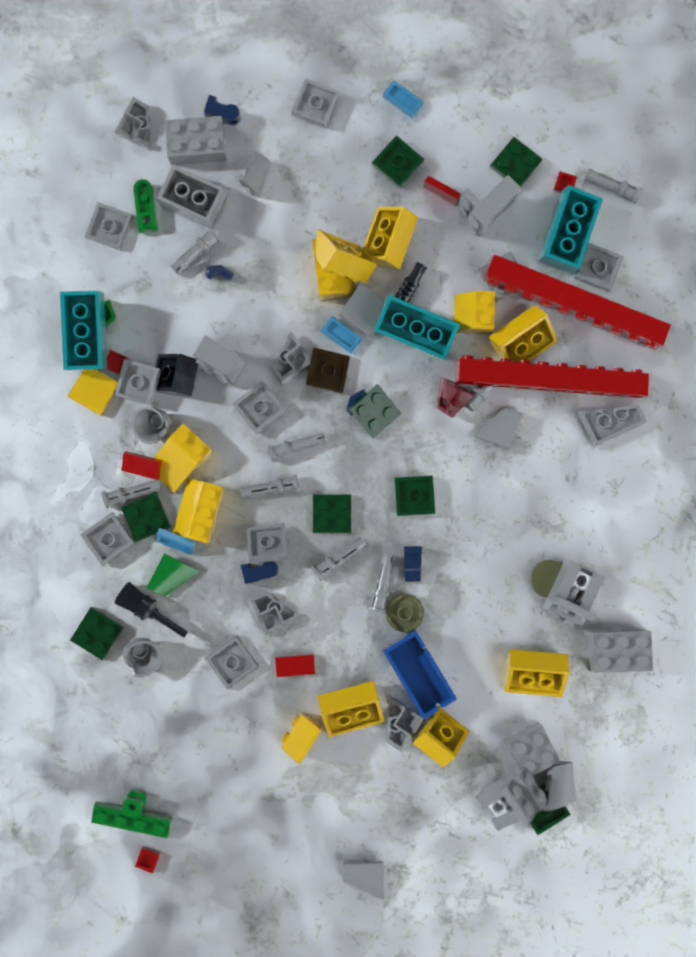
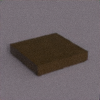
(327, 370)

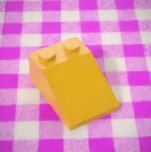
(181, 457)

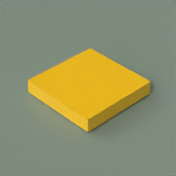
(93, 390)

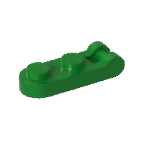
(145, 205)

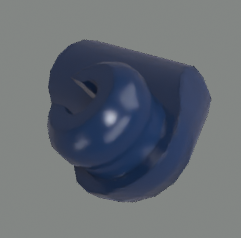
(215, 270)
(352, 399)

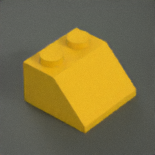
(475, 312)
(301, 737)
(441, 737)

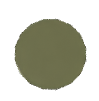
(543, 576)
(404, 613)

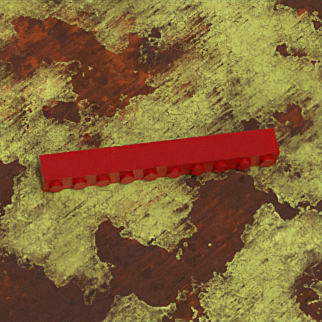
(576, 302)
(551, 378)

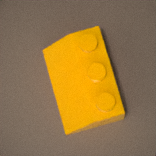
(390, 236)
(343, 257)
(330, 284)
(524, 336)
(198, 510)
(536, 673)
(350, 709)

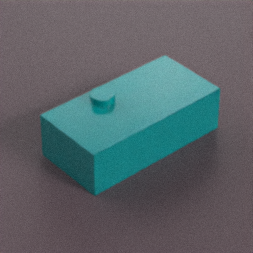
(570, 229)
(416, 327)
(83, 330)

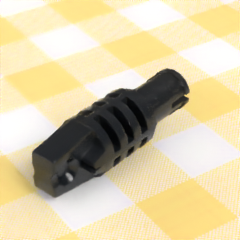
(411, 283)

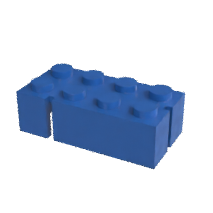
(419, 674)

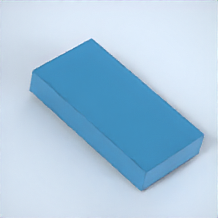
(402, 99)
(341, 335)
(175, 541)

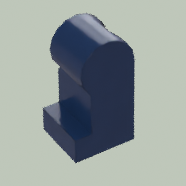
(229, 113)
(412, 563)
(261, 572)

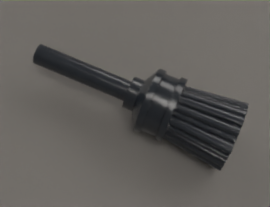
(144, 607)

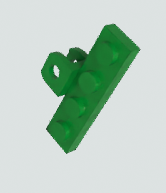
(132, 816)

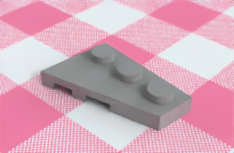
(608, 423)

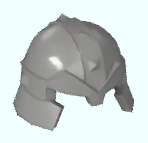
(150, 424)
(142, 656)

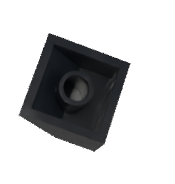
(176, 374)

